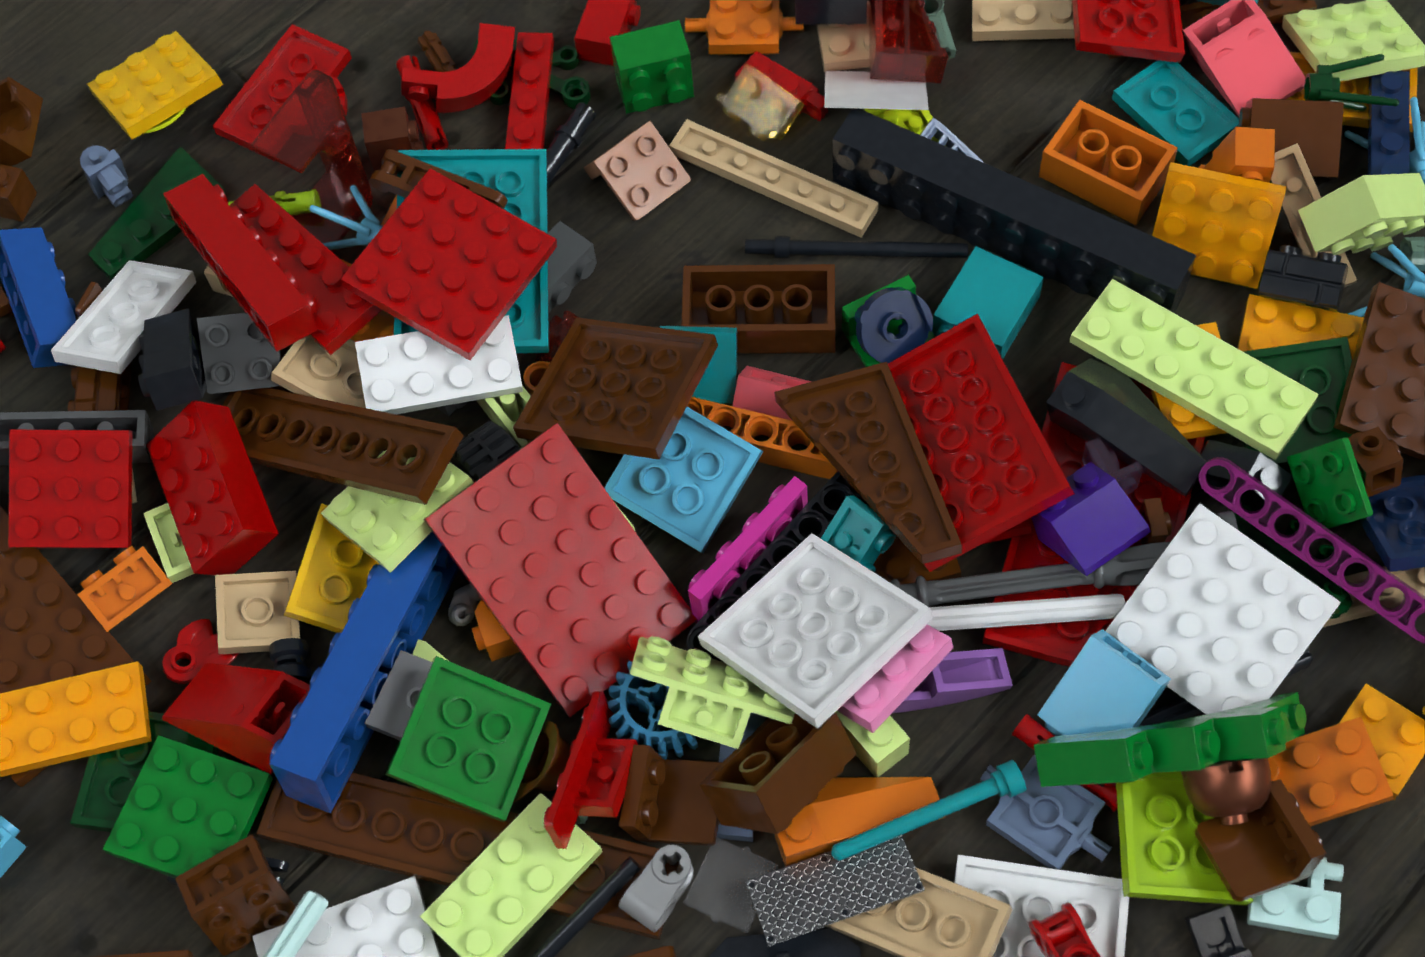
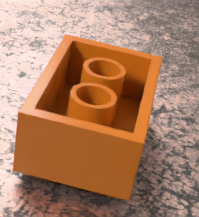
(1107, 162)

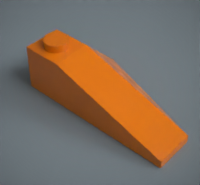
(850, 808)

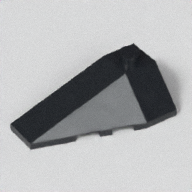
(1107, 404)

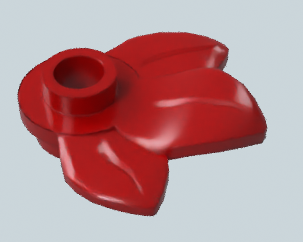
(197, 645)

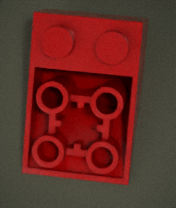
(238, 709)

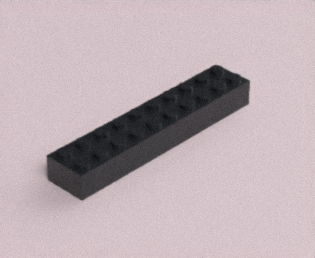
(1004, 213)

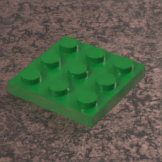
(469, 739)
(186, 808)

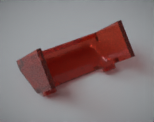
(313, 124)

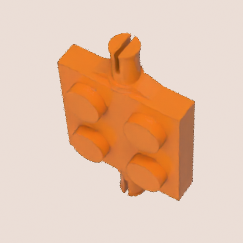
(743, 26)

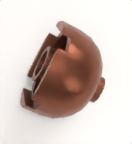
(1229, 788)

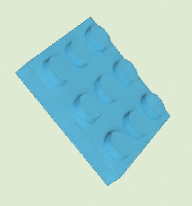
(690, 483)

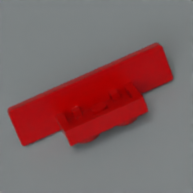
(593, 775)

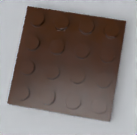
(1388, 371)
(618, 386)

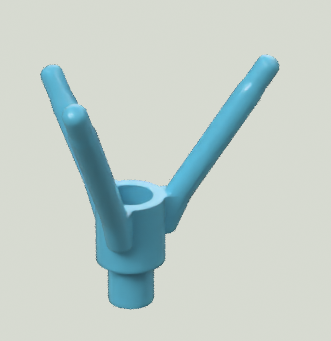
(1417, 156)
(365, 230)
(1414, 278)

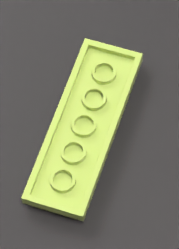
(1194, 369)

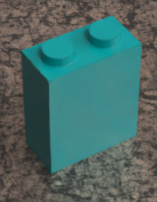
(996, 291)

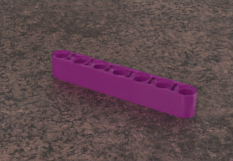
(1309, 529)

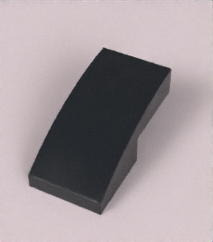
(1216, 933)

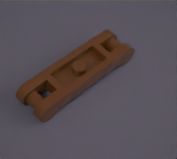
(414, 170)

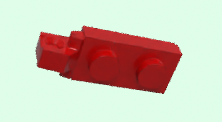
(792, 83)

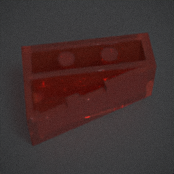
(904, 43)

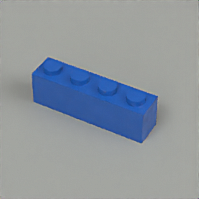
(35, 292)

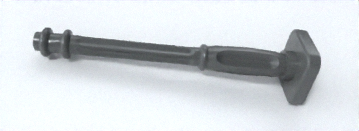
(1123, 570)

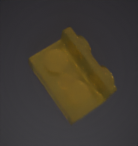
(761, 104)

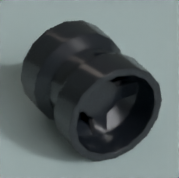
(291, 657)

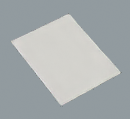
(857, 90)

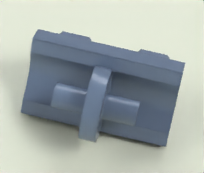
(106, 174)

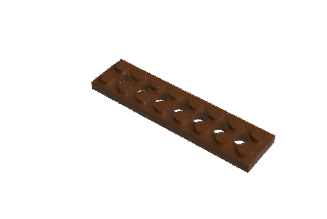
(344, 426)

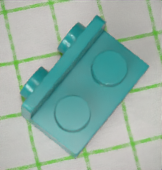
(859, 532)

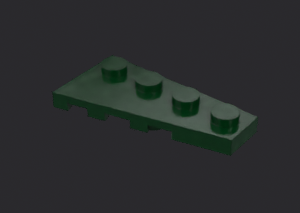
(147, 221)

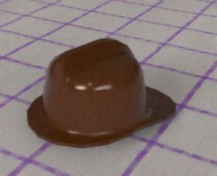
(545, 763)

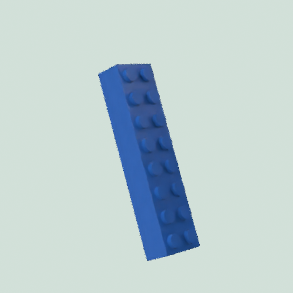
(329, 726)

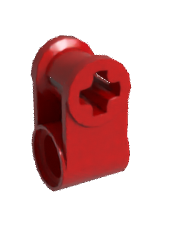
(1062, 935)

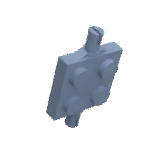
(1048, 820)

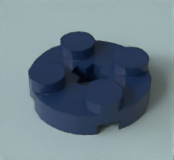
(875, 316)

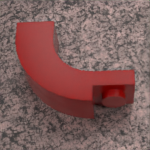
(472, 82)

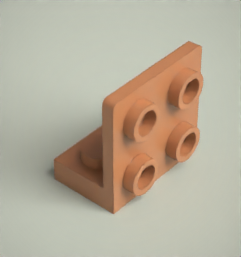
(640, 171)

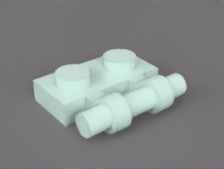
(1302, 908)

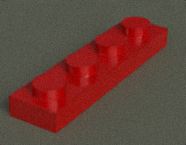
(530, 91)

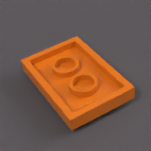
(1332, 772)

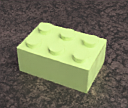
(1366, 213)

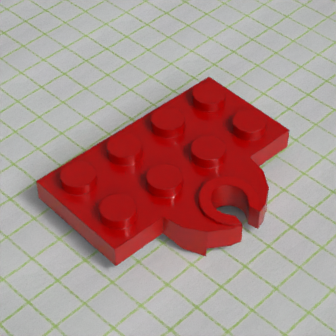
(275, 81)

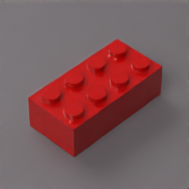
(211, 489)

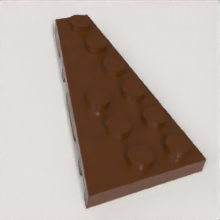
(872, 443)

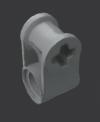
(654, 893)

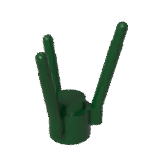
(1325, 87)

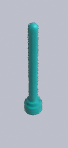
(1004, 781)

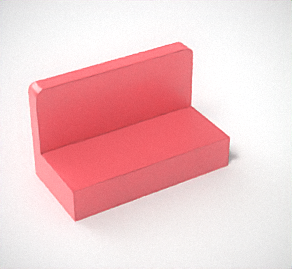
(756, 390)

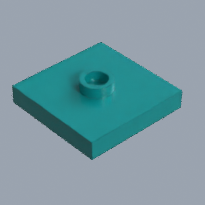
(720, 376)

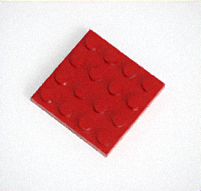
(449, 263)

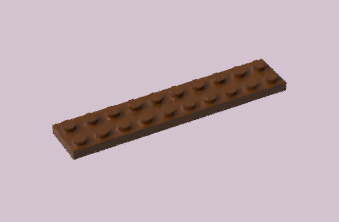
(433, 840)

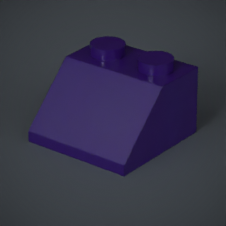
(1092, 522)

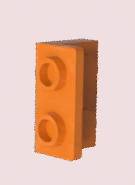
(124, 587)

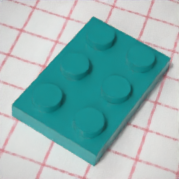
(1176, 110)

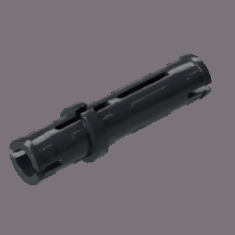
(568, 138)

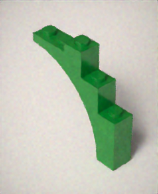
(1172, 746)

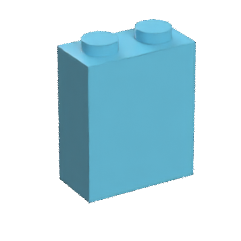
(1103, 689)

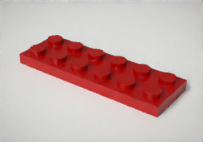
(313, 267)

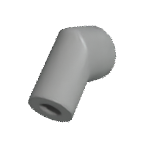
(463, 605)

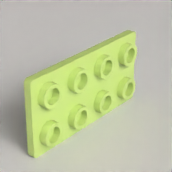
(703, 693)

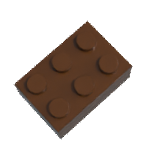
(777, 773)

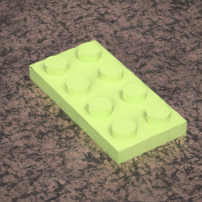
(509, 886)

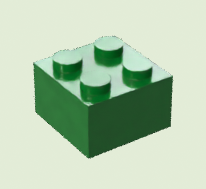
(652, 66)

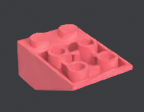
(1243, 54)

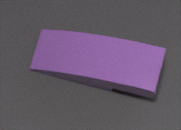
(959, 679)

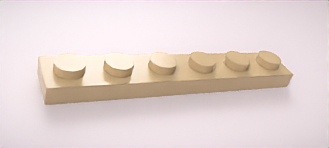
(774, 178)

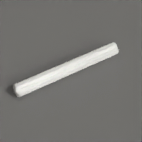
(1026, 612)

